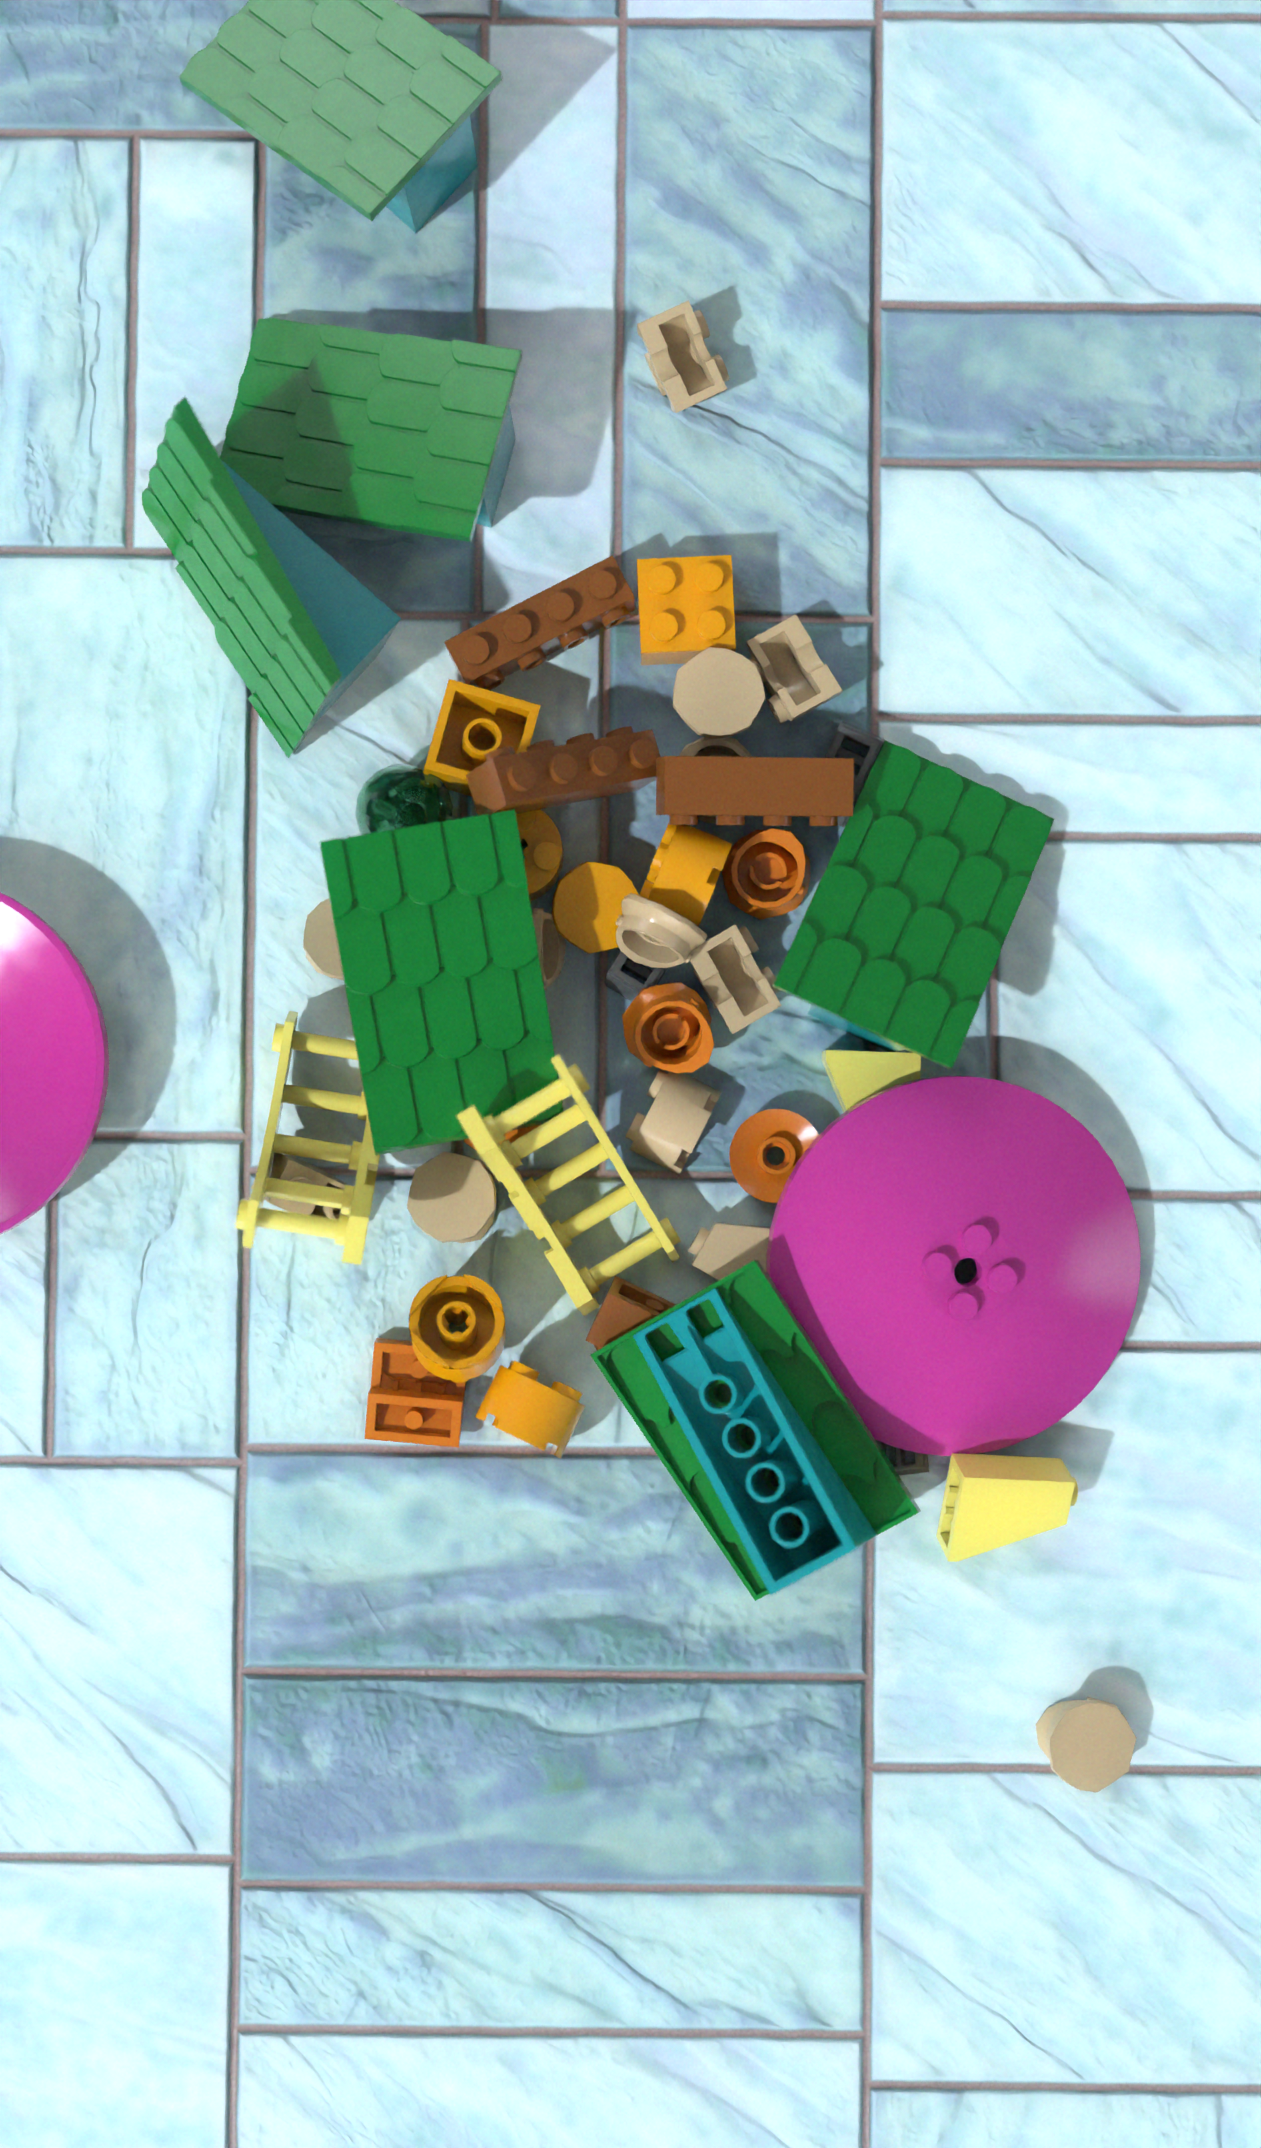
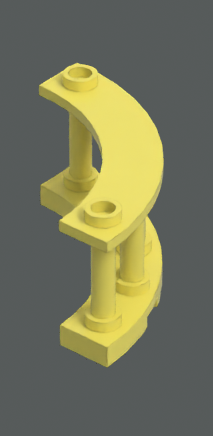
(360, 1156)
(530, 1194)

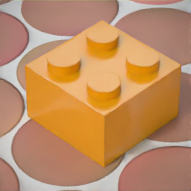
(684, 607)
(471, 726)

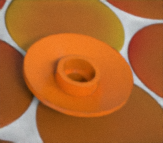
(755, 1138)

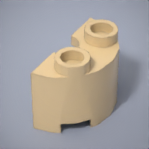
(680, 356)
(792, 670)
(733, 978)
(673, 1121)

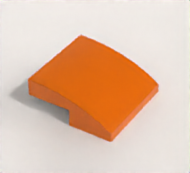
(410, 1401)

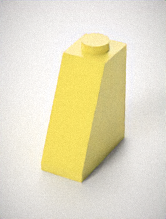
(864, 1073)
(1001, 1501)

